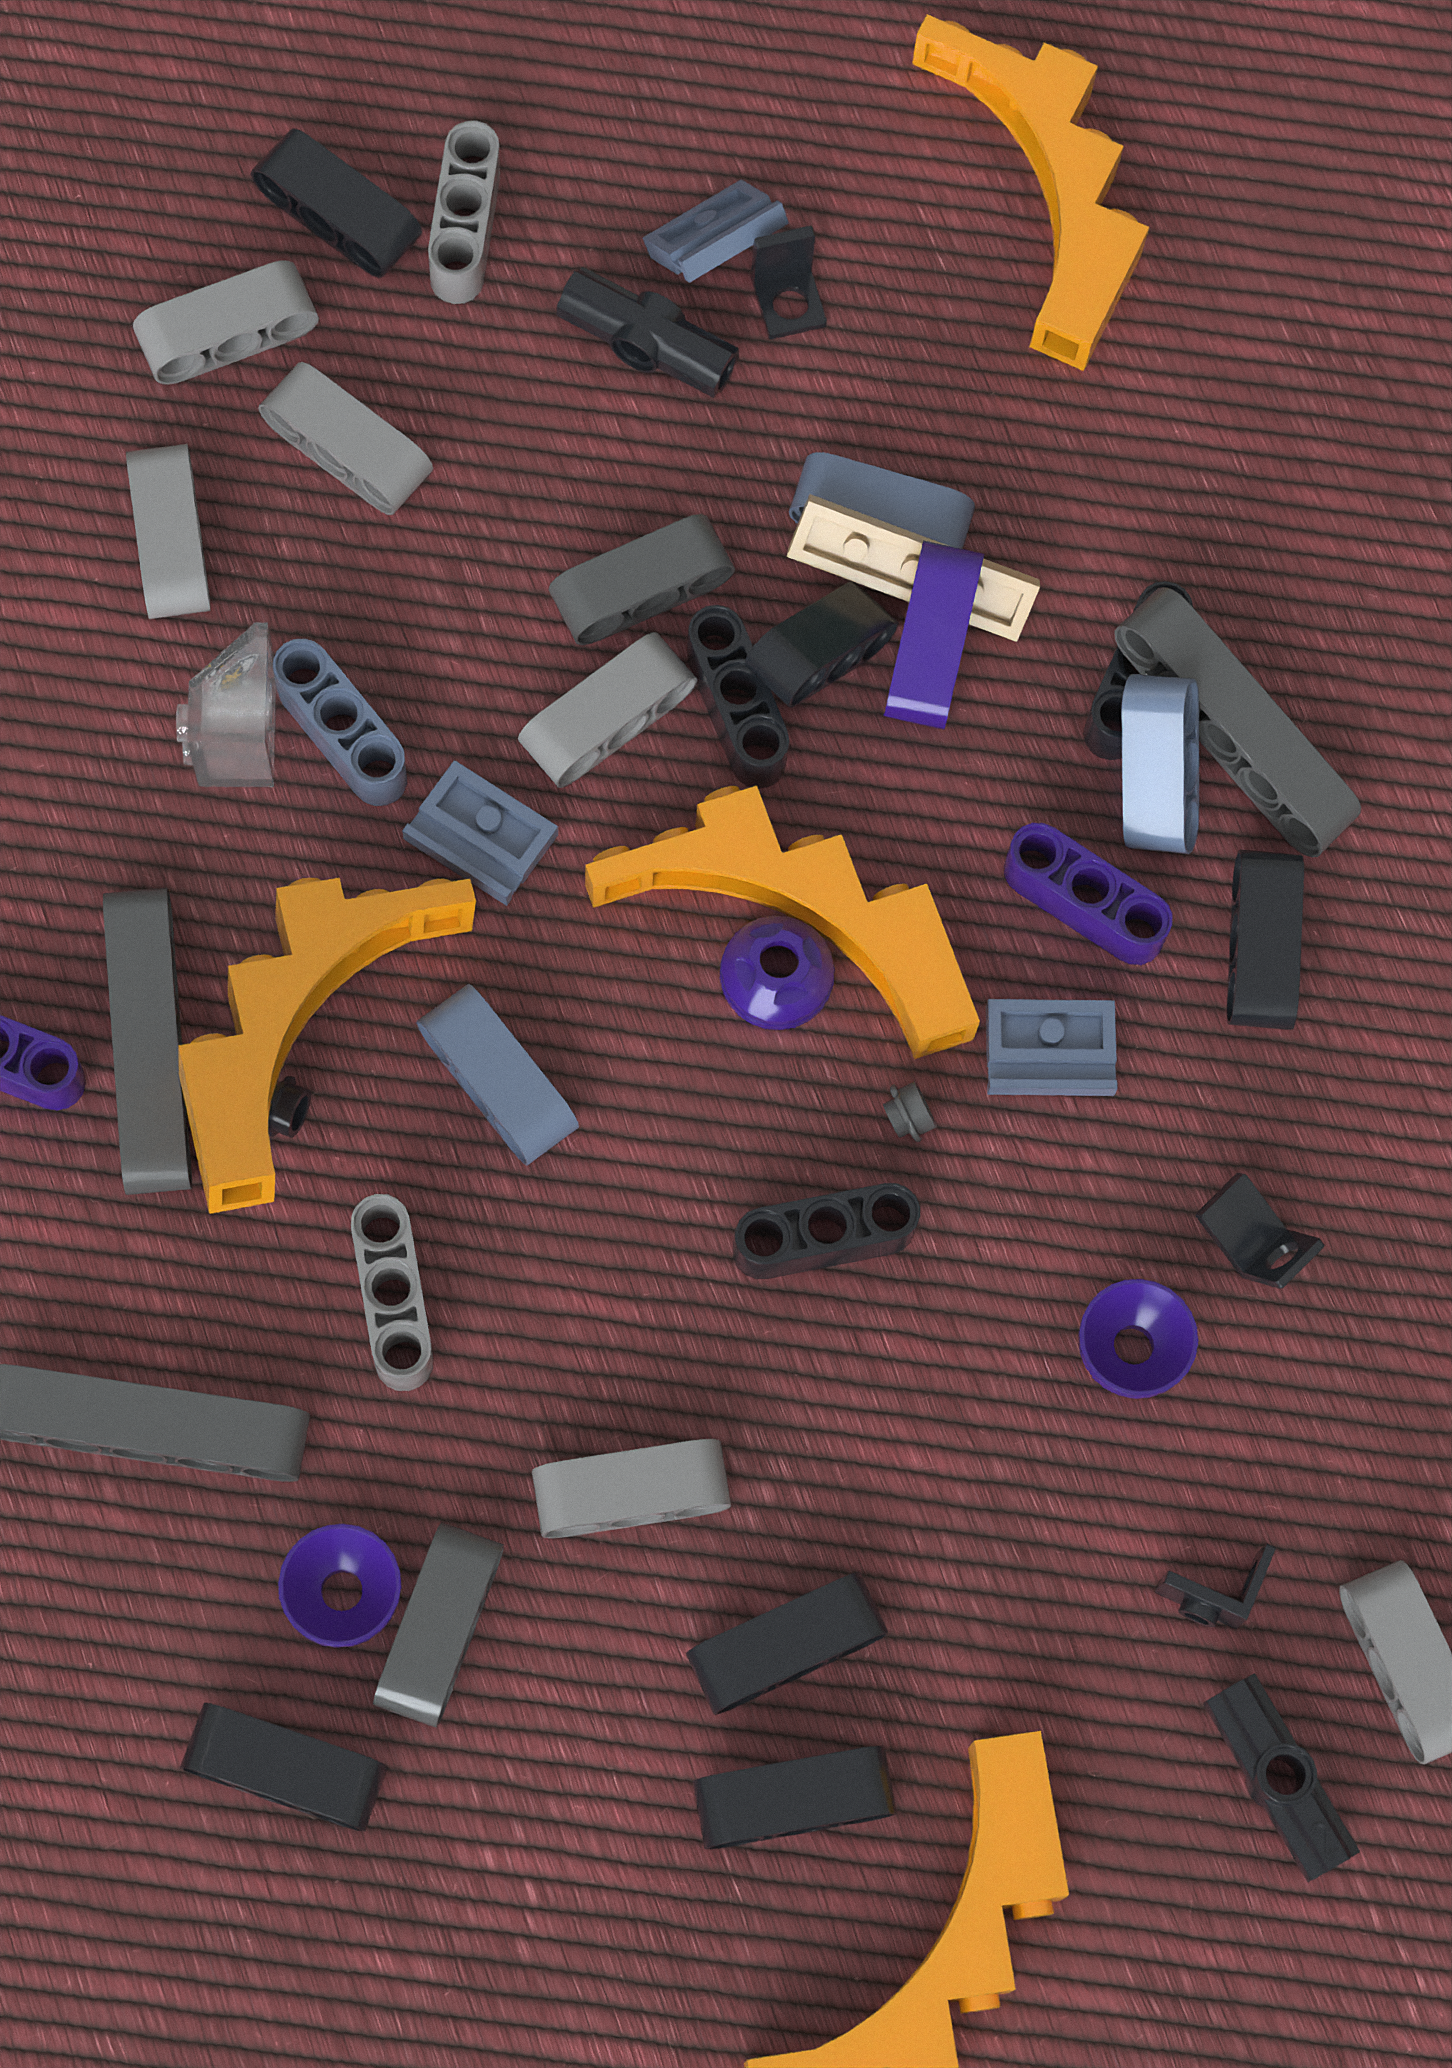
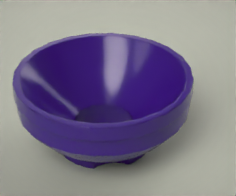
(771, 1000)
(1155, 1313)
(334, 1551)

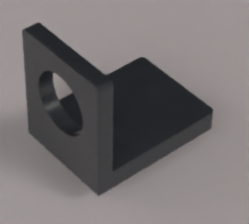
(781, 265)
(1254, 1235)
(1208, 1606)

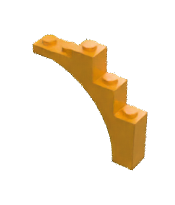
(1074, 167)
(737, 854)
(271, 999)
(1010, 1864)

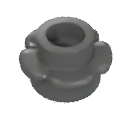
(909, 1112)

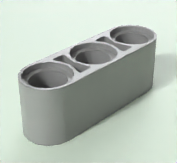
(463, 187)
(225, 322)
(346, 438)
(168, 531)
(607, 709)
(387, 1262)
(631, 1488)
(1404, 1655)

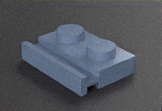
(715, 230)
(480, 832)
(1051, 1047)

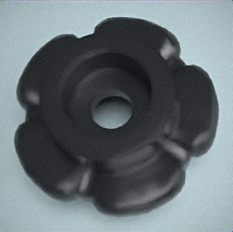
(288, 1108)

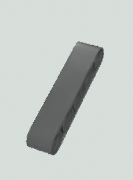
(1242, 723)
(146, 1041)
(152, 1423)

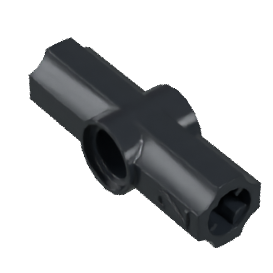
(647, 331)
(1306, 1816)

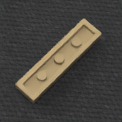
(888, 558)

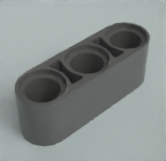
(641, 579)
(438, 1624)

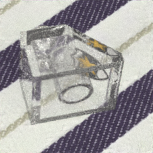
(232, 715)

